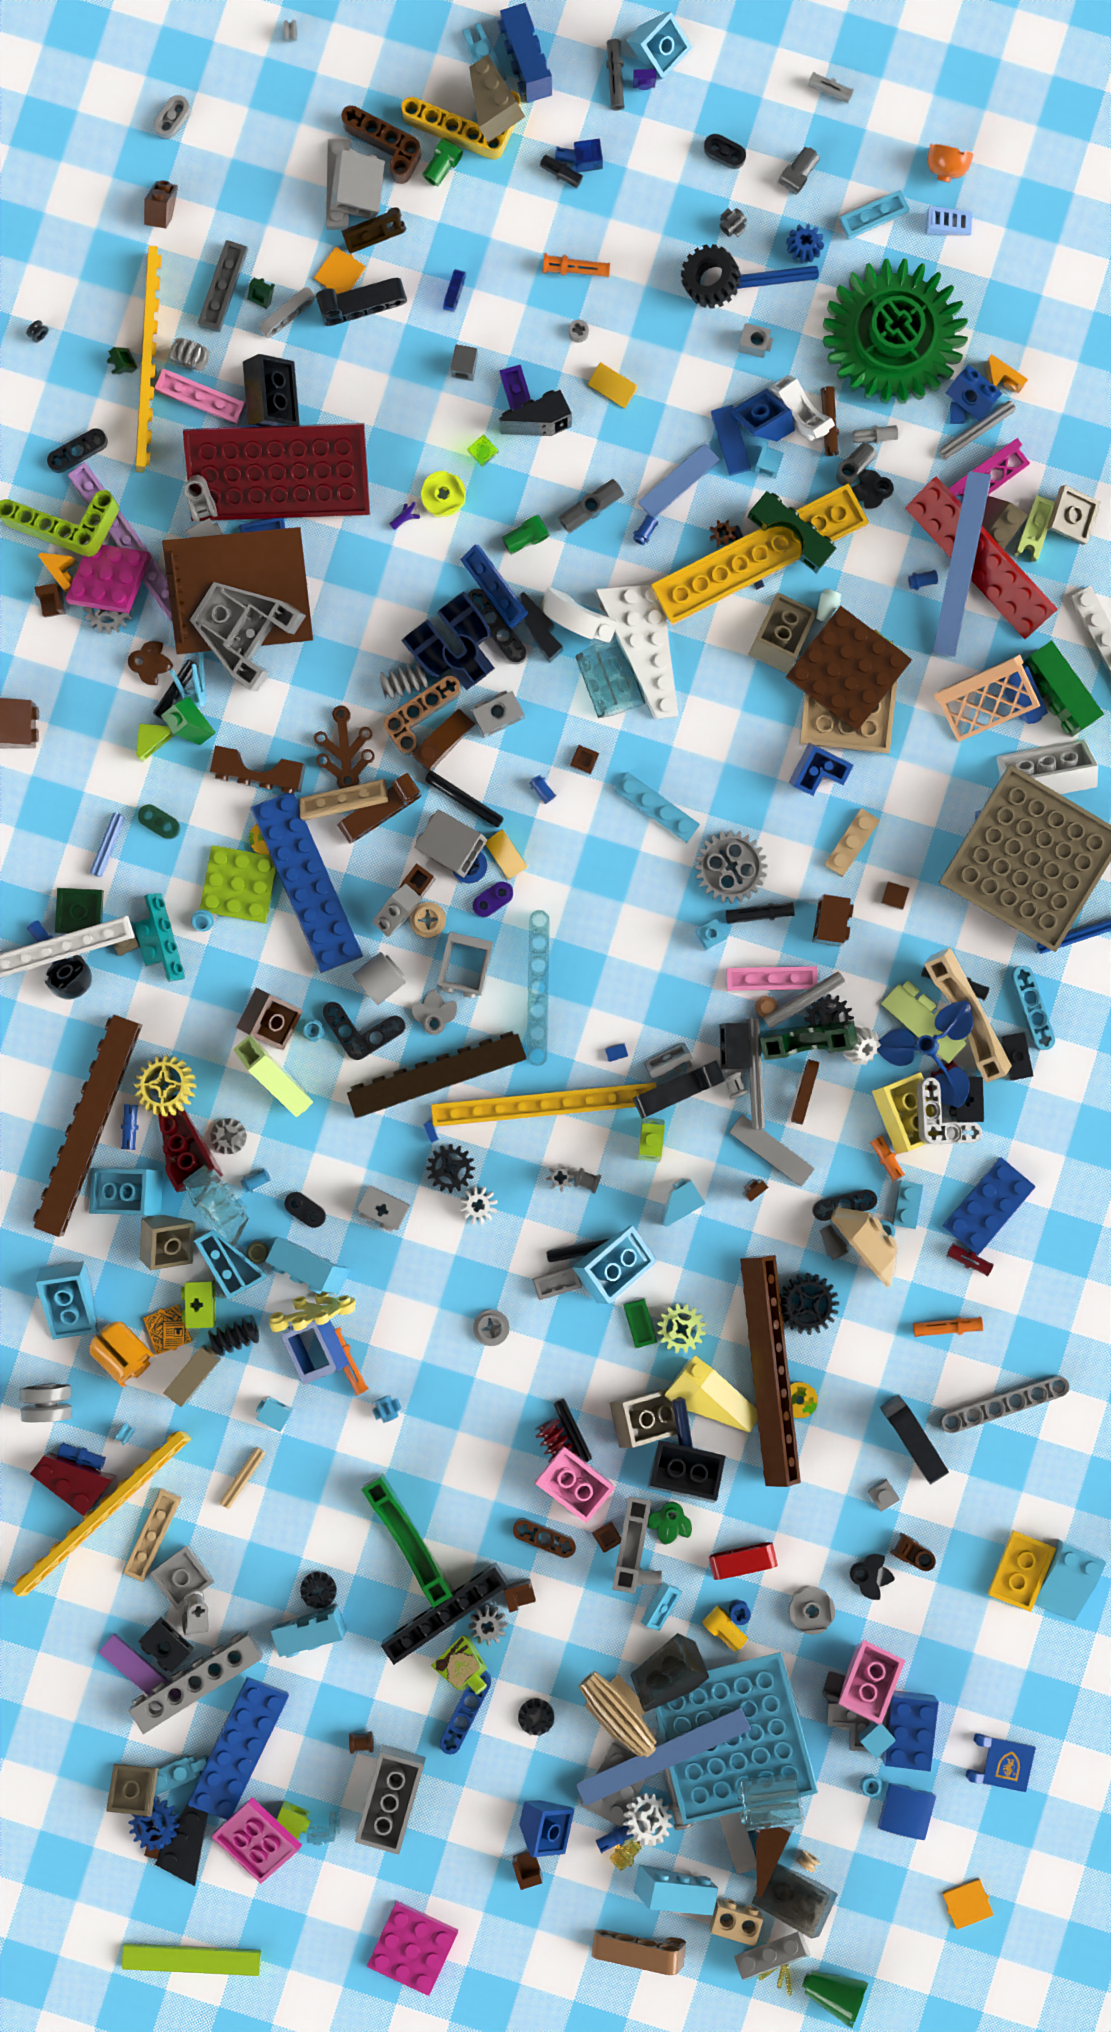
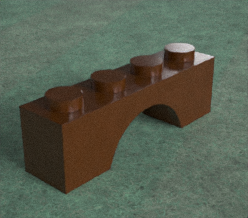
(286, 775)

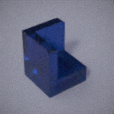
(588, 155)

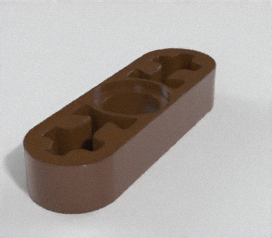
(805, 1091)
(541, 1528)

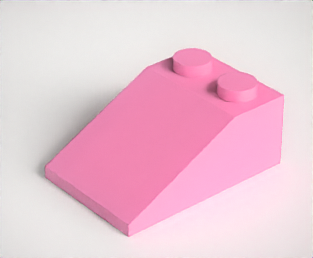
(575, 1484)
(870, 1681)

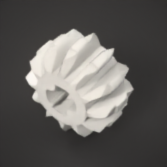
(865, 1048)
(474, 1198)

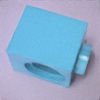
(711, 934)
(273, 1413)

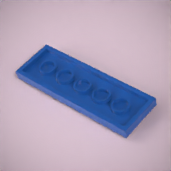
(238, 1748)

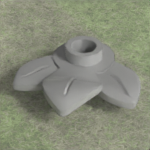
(434, 1010)

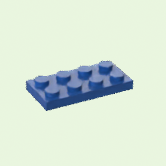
(989, 1206)

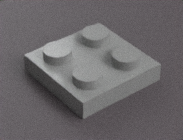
(181, 1574)

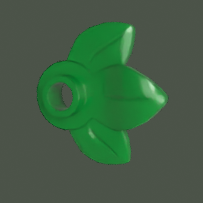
(670, 1526)

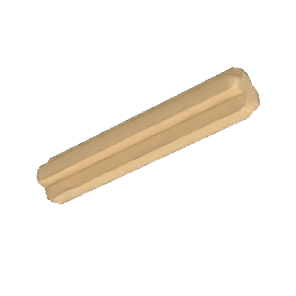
(242, 1477)

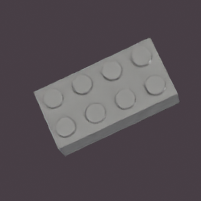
(390, 1799)

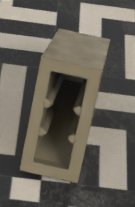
(192, 1375)

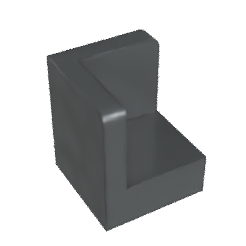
(464, 362)
(833, 1686)

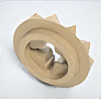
(420, 913)

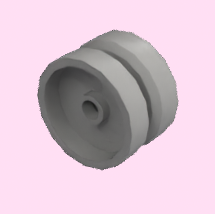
(44, 1403)

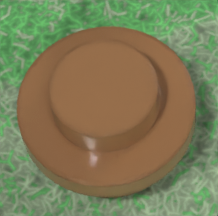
(766, 1006)

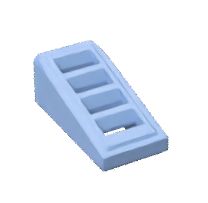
(942, 229)

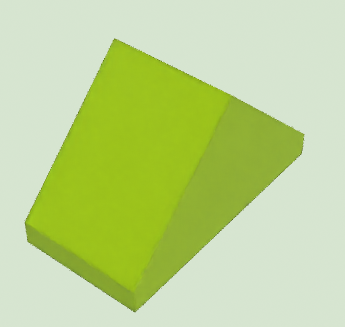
(151, 739)

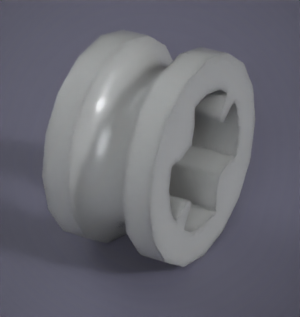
(290, 30)
(582, 325)

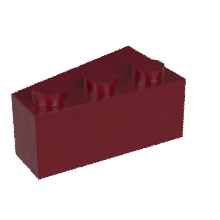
(73, 1483)

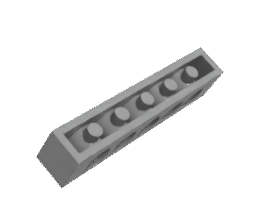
(147, 1718)

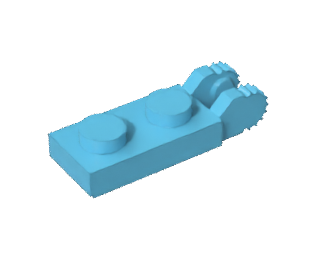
(482, 48)

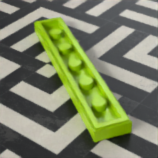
(191, 1959)

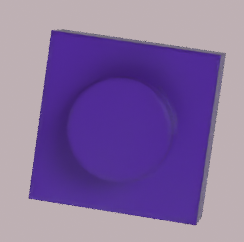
(644, 79)

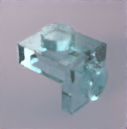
(322, 1834)

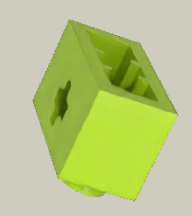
(206, 1315)

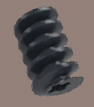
(234, 1337)

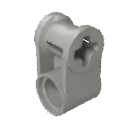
(200, 503)
(194, 1613)

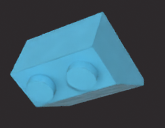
(681, 1201)

